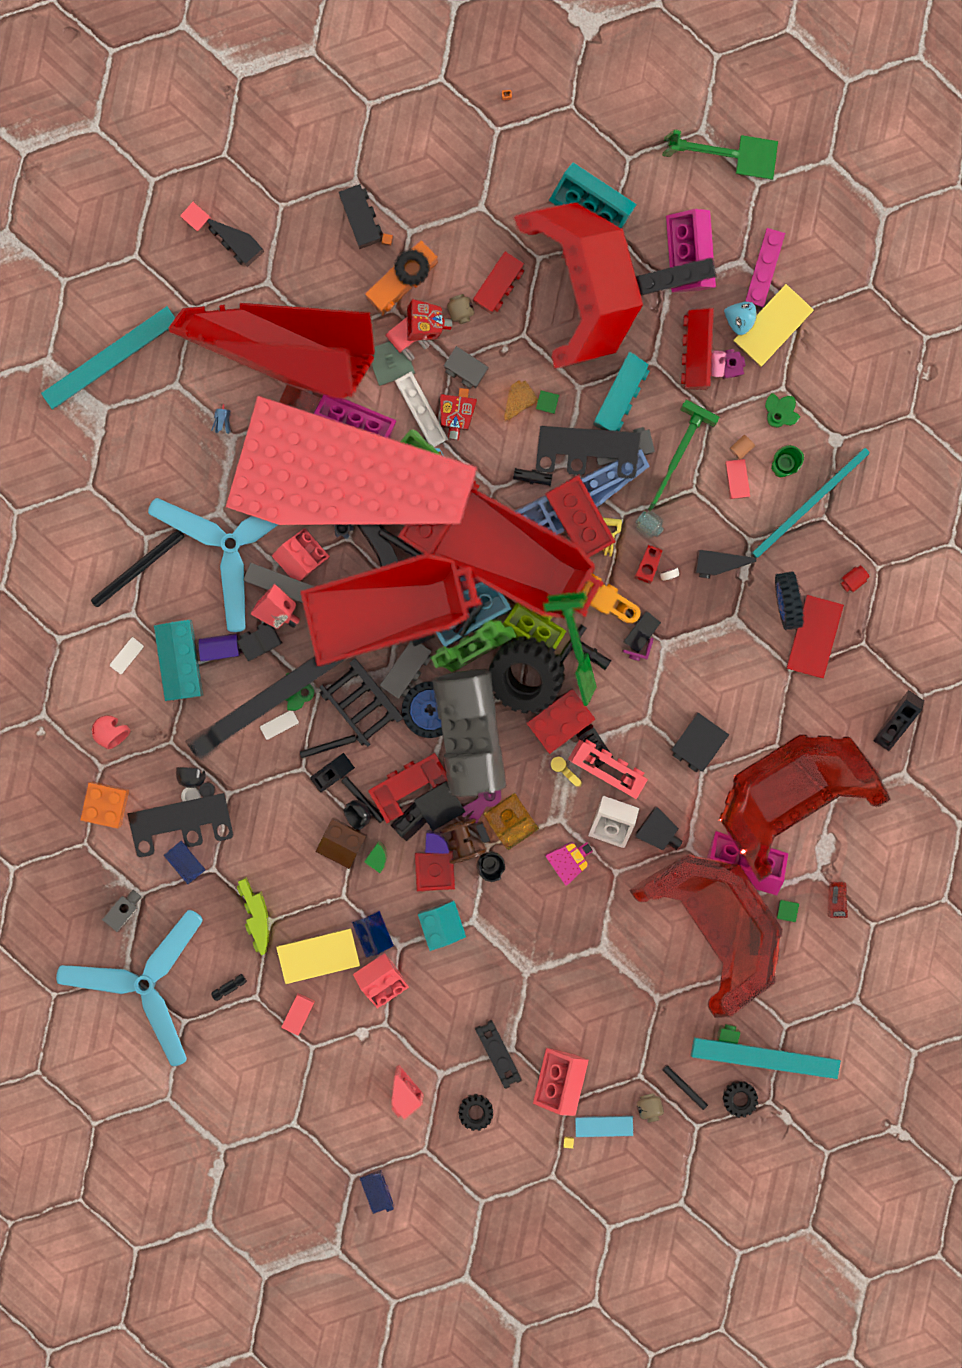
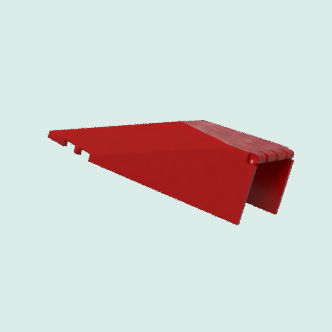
(296, 345)

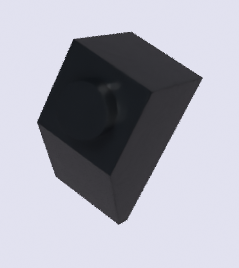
(332, 772)

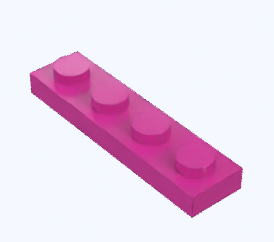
(765, 267)

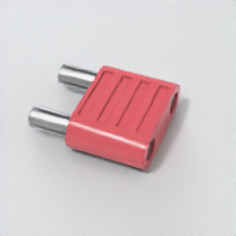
(398, 338)

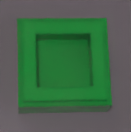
(547, 402)
(787, 910)

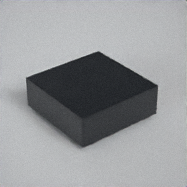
(482, 832)

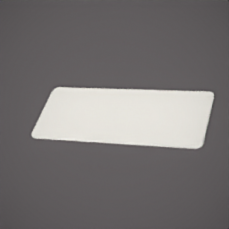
(126, 655)
(279, 724)

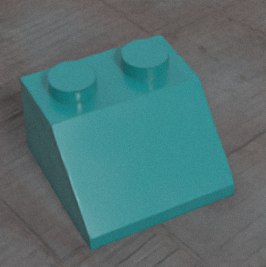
(441, 925)

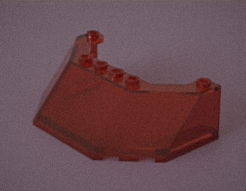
(791, 787)
(730, 919)

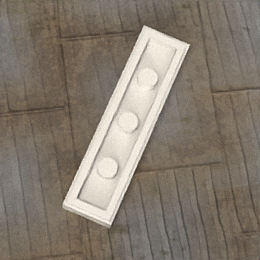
(421, 409)

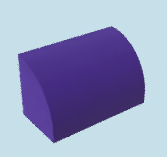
(219, 647)
(436, 843)

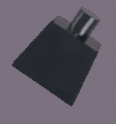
(659, 830)

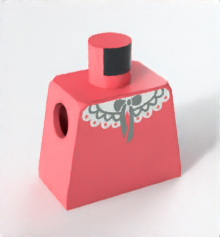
(276, 608)

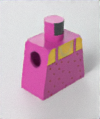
(569, 860)

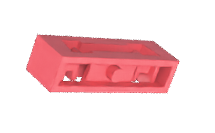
(634, 784)

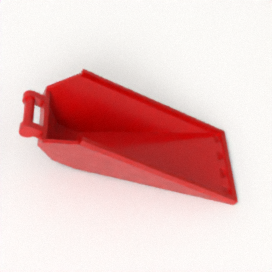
(517, 555)
(386, 606)

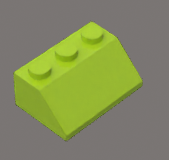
(531, 624)

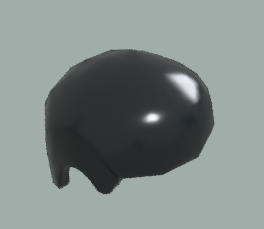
(190, 777)
(357, 814)
(490, 866)

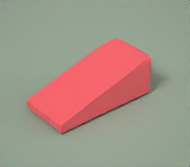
(737, 479)
(298, 1014)

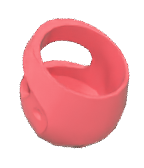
(107, 734)

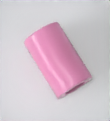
(718, 363)

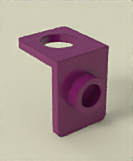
(635, 656)

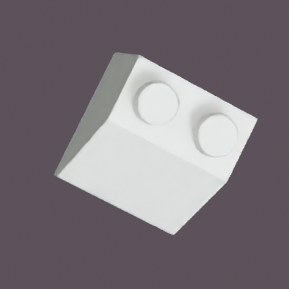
(613, 822)

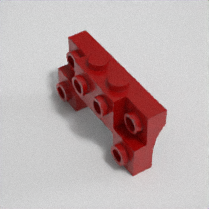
(405, 782)

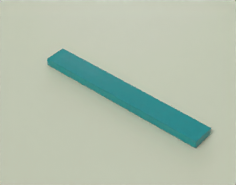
(108, 358)
(810, 503)
(765, 1058)

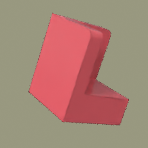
(195, 216)

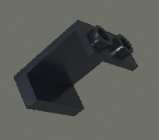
(699, 743)

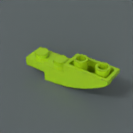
(259, 923)

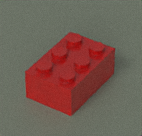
(560, 721)

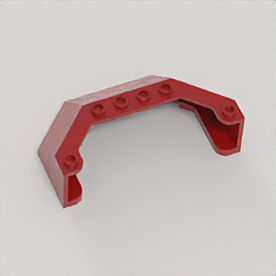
(599, 275)

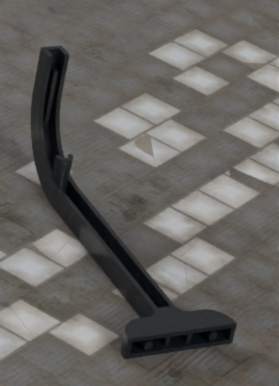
(211, 737)

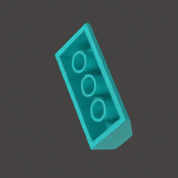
(593, 194)
(621, 393)
(178, 660)

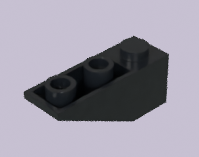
(241, 243)

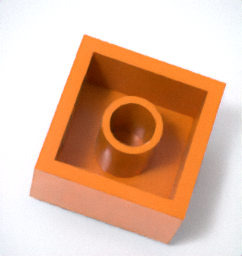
(104, 805)

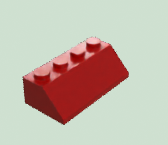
(698, 349)

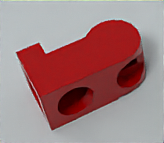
(648, 564)

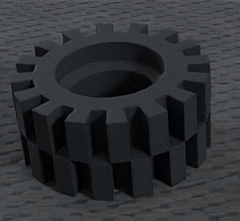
(406, 256)
(740, 1110)
(472, 1123)

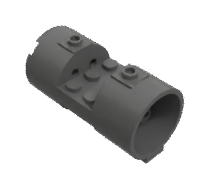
(469, 732)

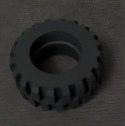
(539, 657)

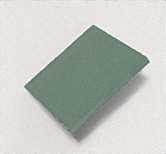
(390, 364)

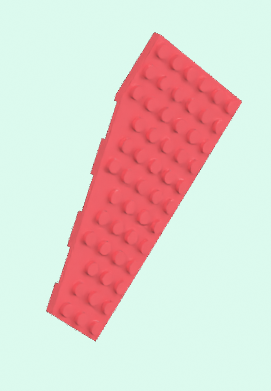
(331, 473)

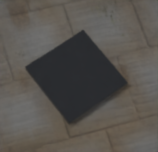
(439, 806)

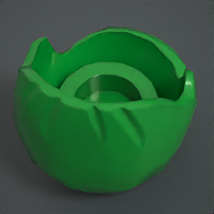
(787, 461)

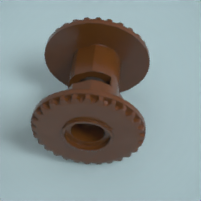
(459, 841)

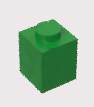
(728, 1034)

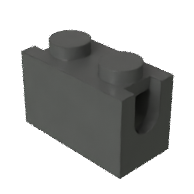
(465, 367)

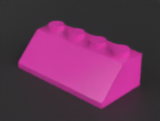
(690, 241)
(355, 415)
(724, 850)

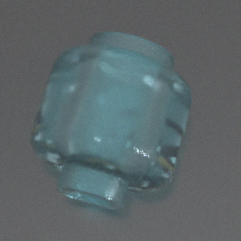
(649, 524)

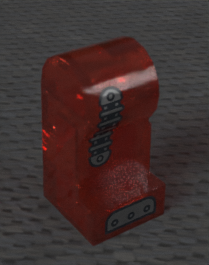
(837, 900)

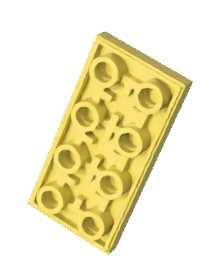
(774, 325)
(318, 956)

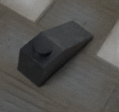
(715, 563)
(899, 720)

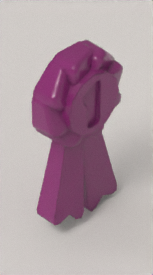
(484, 800)

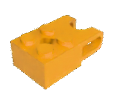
(609, 601)

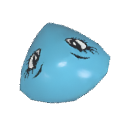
(741, 317)

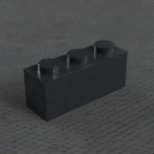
(360, 216)

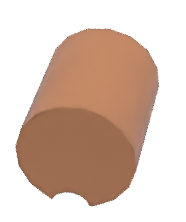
(742, 447)

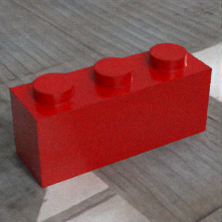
(499, 283)

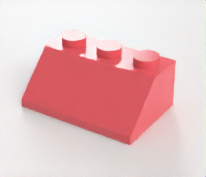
(560, 1082)
(406, 1094)

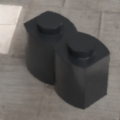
(259, 642)

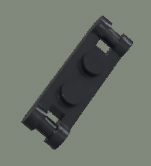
(498, 1054)

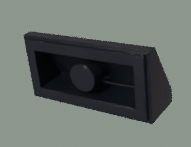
(642, 631)
(409, 822)

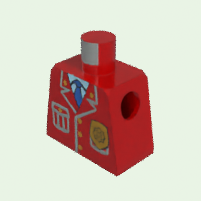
(425, 321)
(456, 414)

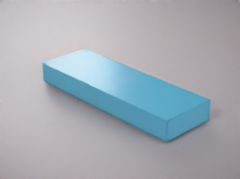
(604, 1126)

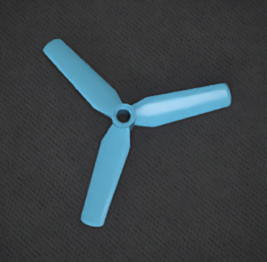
(211, 534)
(123, 981)

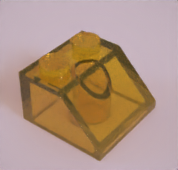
(511, 821)

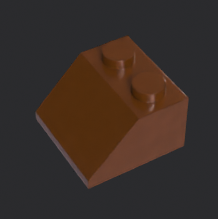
(341, 843)

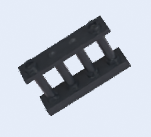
(367, 685)

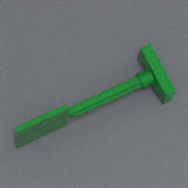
(754, 158)
(698, 416)
(584, 672)

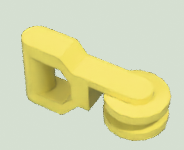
(612, 522)
(559, 765)

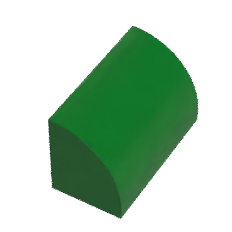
(377, 857)

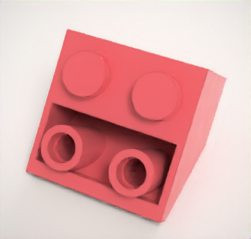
(300, 555)
(380, 980)

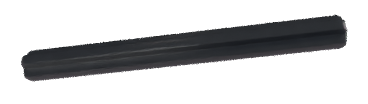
(137, 568)

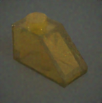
(519, 399)

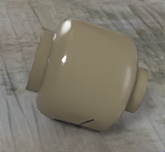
(460, 309)
(650, 1107)

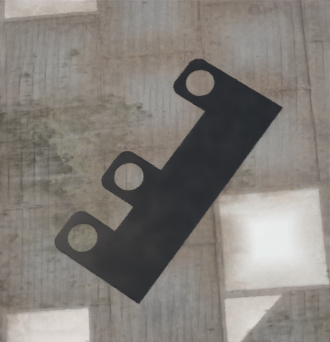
(588, 442)
(180, 816)

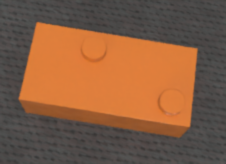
(389, 289)

